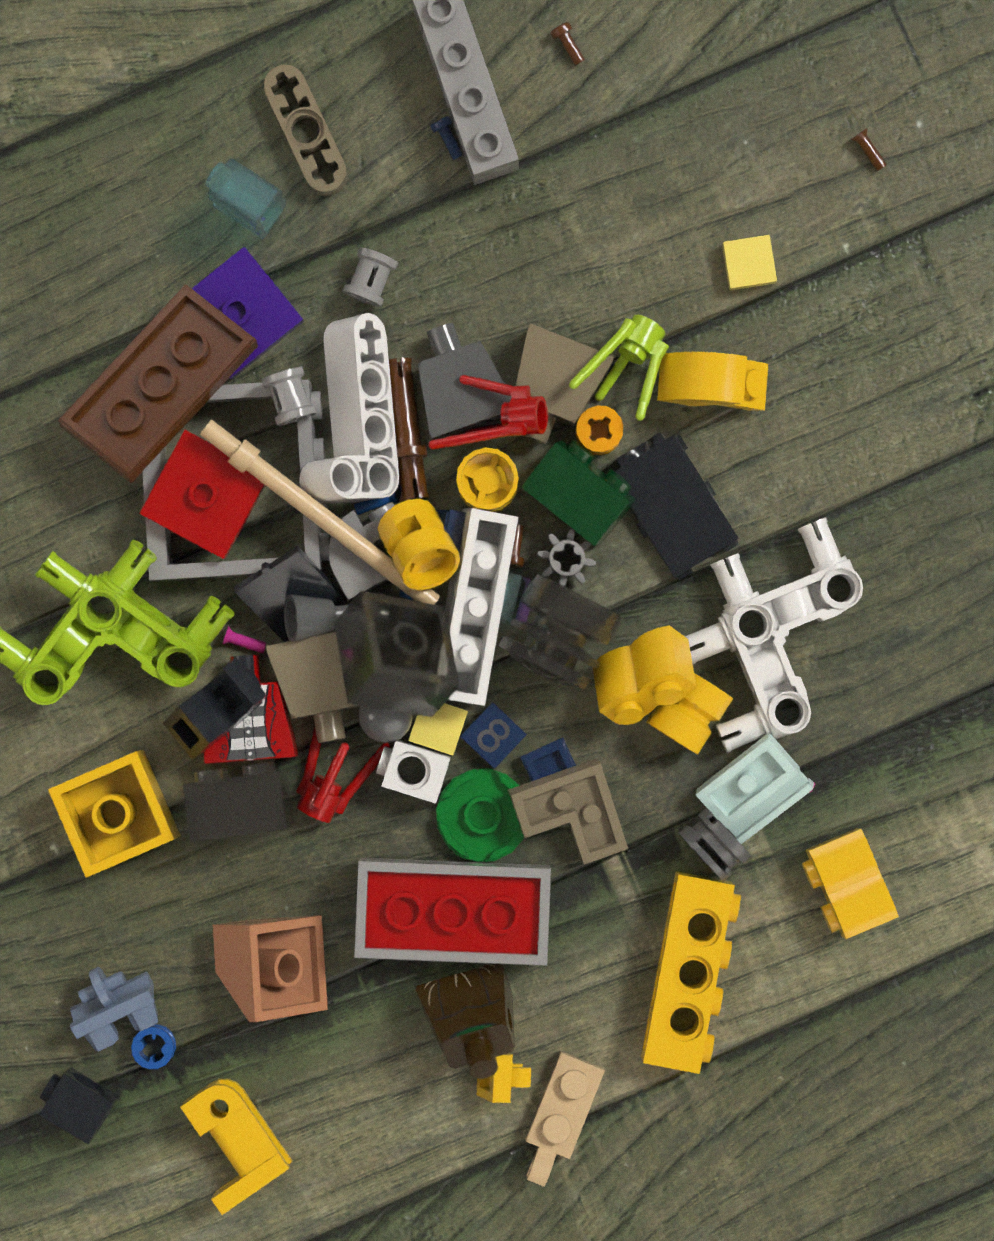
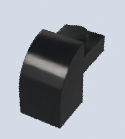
(215, 708)

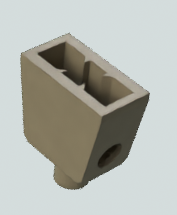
(549, 366)
(312, 682)

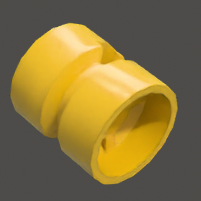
(487, 480)
(418, 544)
(689, 718)

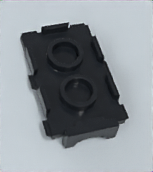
(674, 504)

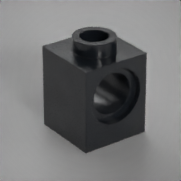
(77, 1104)

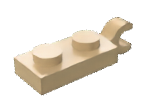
(561, 1113)

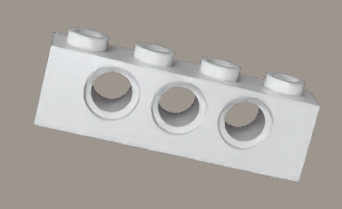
(477, 598)

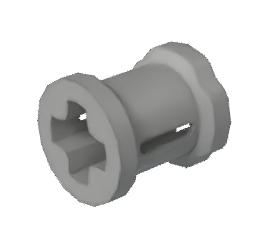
(368, 261)
(289, 396)

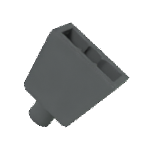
(448, 403)

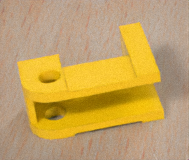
(242, 1138)

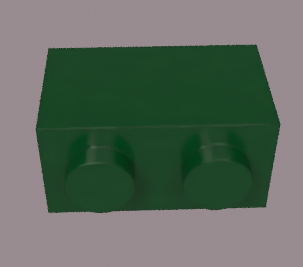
(580, 491)

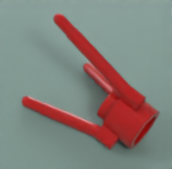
(519, 417)
(322, 797)

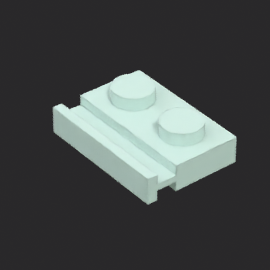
(754, 788)

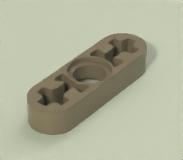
(302, 94)

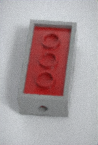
(452, 911)

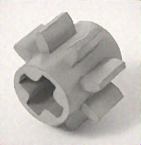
(578, 551)

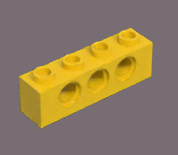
(662, 1043)

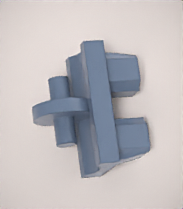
(110, 1000)

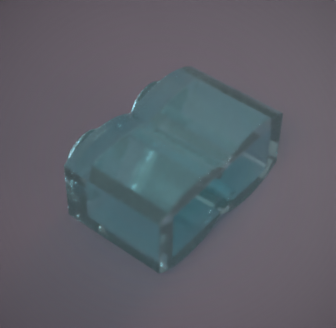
(245, 197)

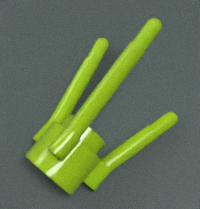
(639, 341)

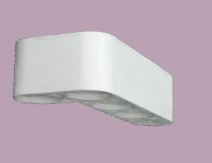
(359, 414)

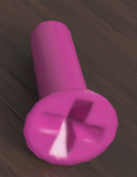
(243, 641)

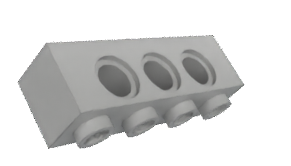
(467, 88)

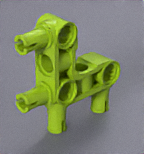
(131, 626)

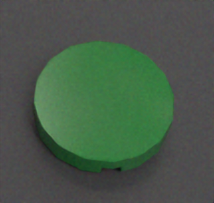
(479, 815)

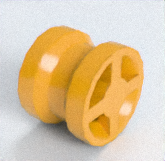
(599, 441)

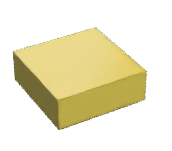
(749, 262)
(441, 730)

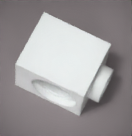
(435, 765)

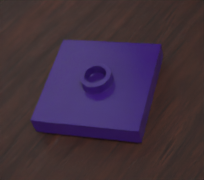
(251, 301)

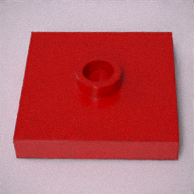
(202, 496)

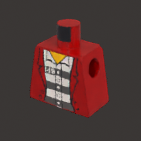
(264, 733)

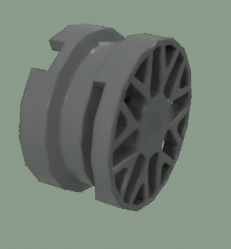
(718, 841)

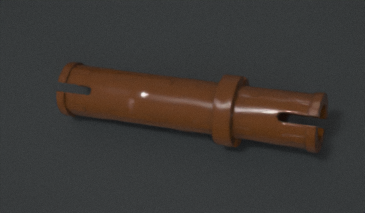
(408, 440)

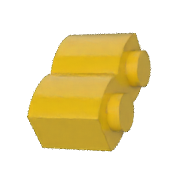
(644, 675)
(850, 884)

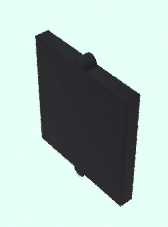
(289, 574)

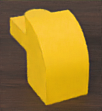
(712, 380)

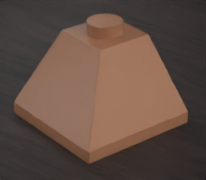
(272, 965)

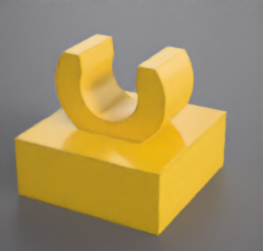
(509, 1074)

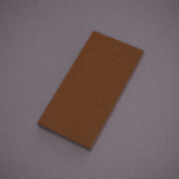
(158, 383)

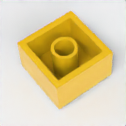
(114, 813)

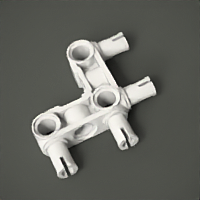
(781, 609)

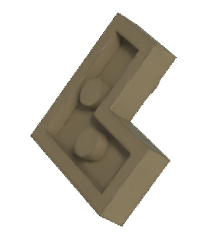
(576, 798)

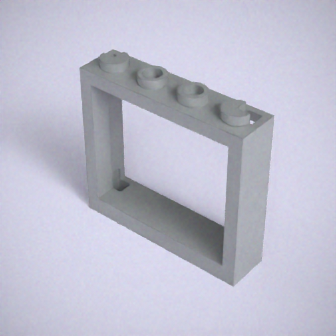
(159, 537)

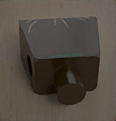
(471, 1017)

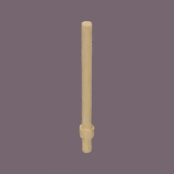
(245, 458)

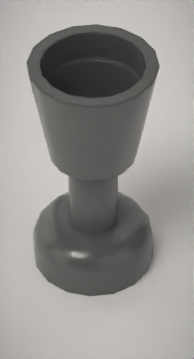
(312, 615)

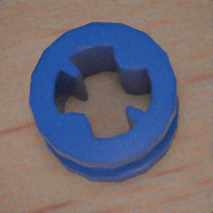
(167, 1049)

